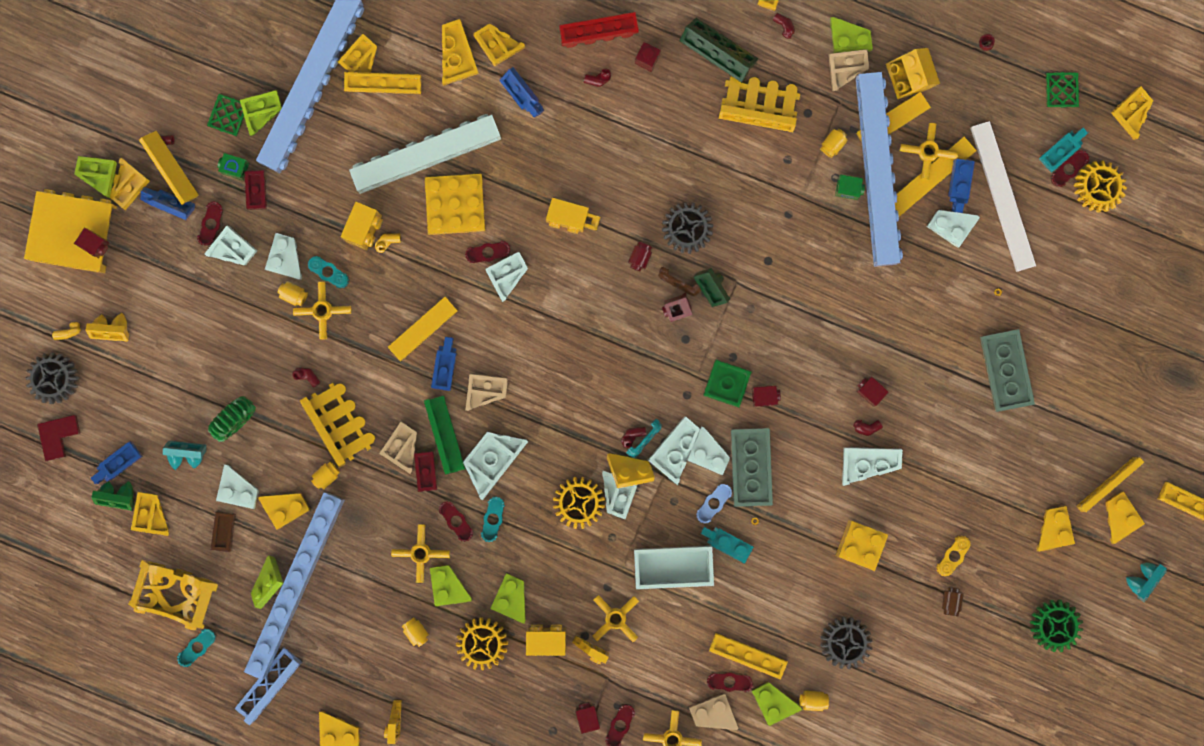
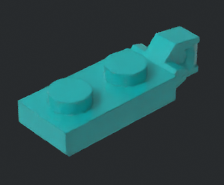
(1063, 149)
(728, 544)

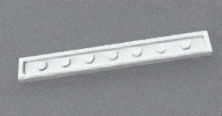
(1003, 196)

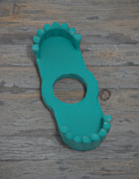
(338, 278)
(656, 428)
(490, 531)
(188, 656)

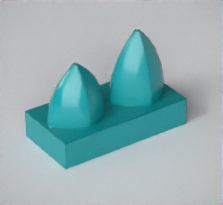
(177, 450)
(1142, 587)

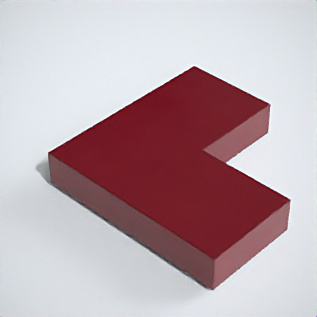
(52, 434)

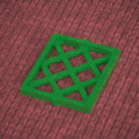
(1049, 89)
(215, 109)

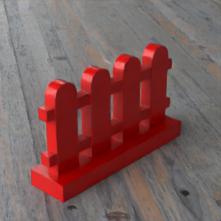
(598, 29)

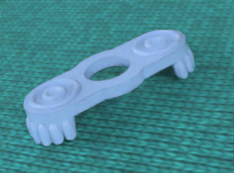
(721, 493)

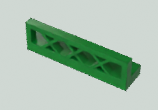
(444, 435)

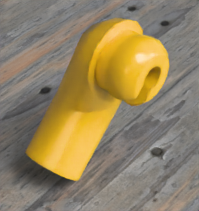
(385, 240)
(68, 333)

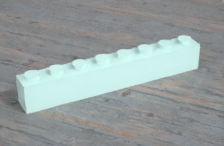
(424, 154)

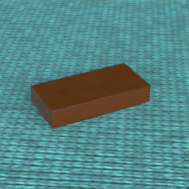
(223, 531)

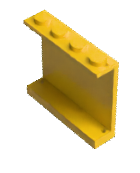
(58, 223)

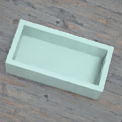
(673, 567)

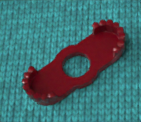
(1077, 160)
(215, 212)
(475, 254)
(464, 531)
(742, 682)
(625, 714)

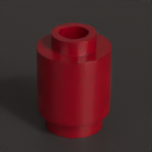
(640, 256)

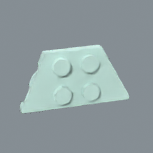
(491, 460)

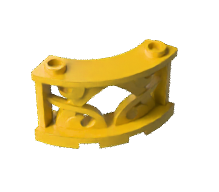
(201, 589)

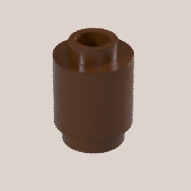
(952, 601)

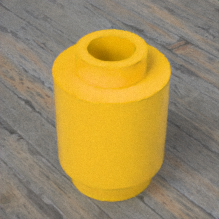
(834, 142)
(292, 294)
(325, 475)
(415, 632)
(814, 700)

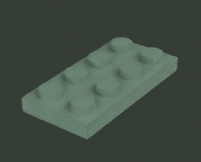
(1007, 370)
(751, 467)

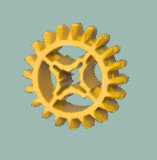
(1096, 180)
(563, 510)
(487, 651)

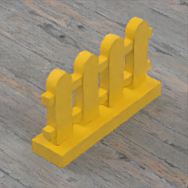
(767, 116)
(333, 415)

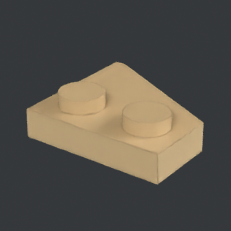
(847, 66)
(485, 389)
(401, 447)
(714, 713)

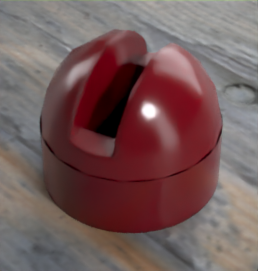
(984, 39)

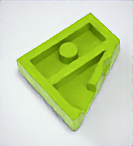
(849, 37)
(260, 110)

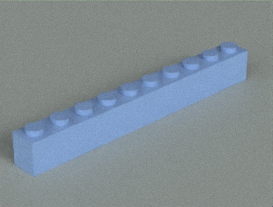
(309, 84)
(878, 169)
(294, 585)

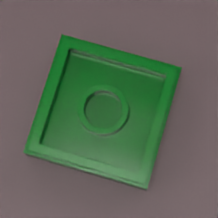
(727, 383)

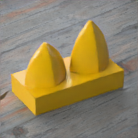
(101, 330)

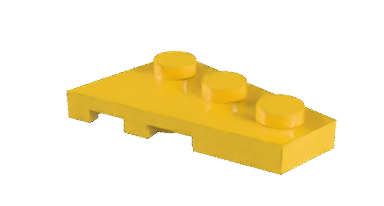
(456, 54)

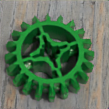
(231, 418)
(1062, 620)

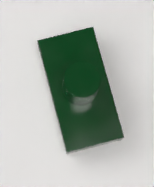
(711, 287)

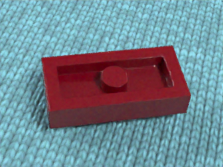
(255, 190)
(425, 471)

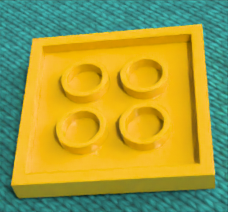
(455, 204)

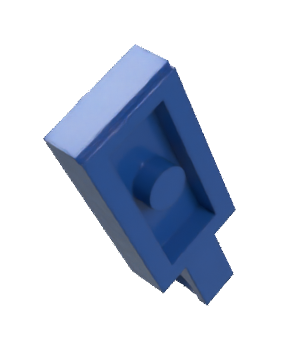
(521, 92)
(960, 183)
(167, 202)
(444, 366)
(117, 463)

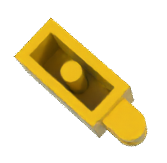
(570, 216)

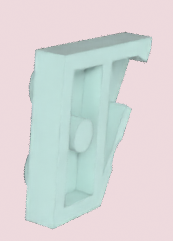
(952, 225)
(284, 257)

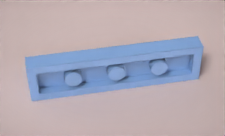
(270, 692)

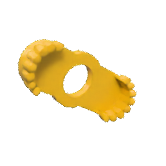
(946, 566)

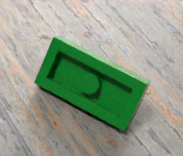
(106, 497)

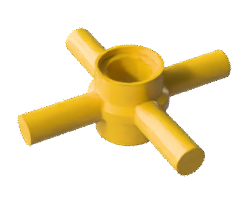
(927, 159)
(330, 310)
(412, 553)
(622, 612)
(672, 731)

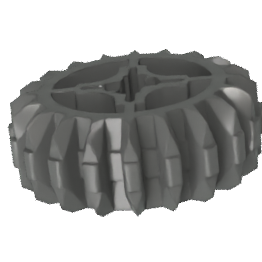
(691, 236)
(38, 386)
(847, 634)

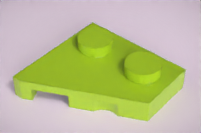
(97, 173)
(267, 583)
(447, 587)
(511, 599)
(774, 703)

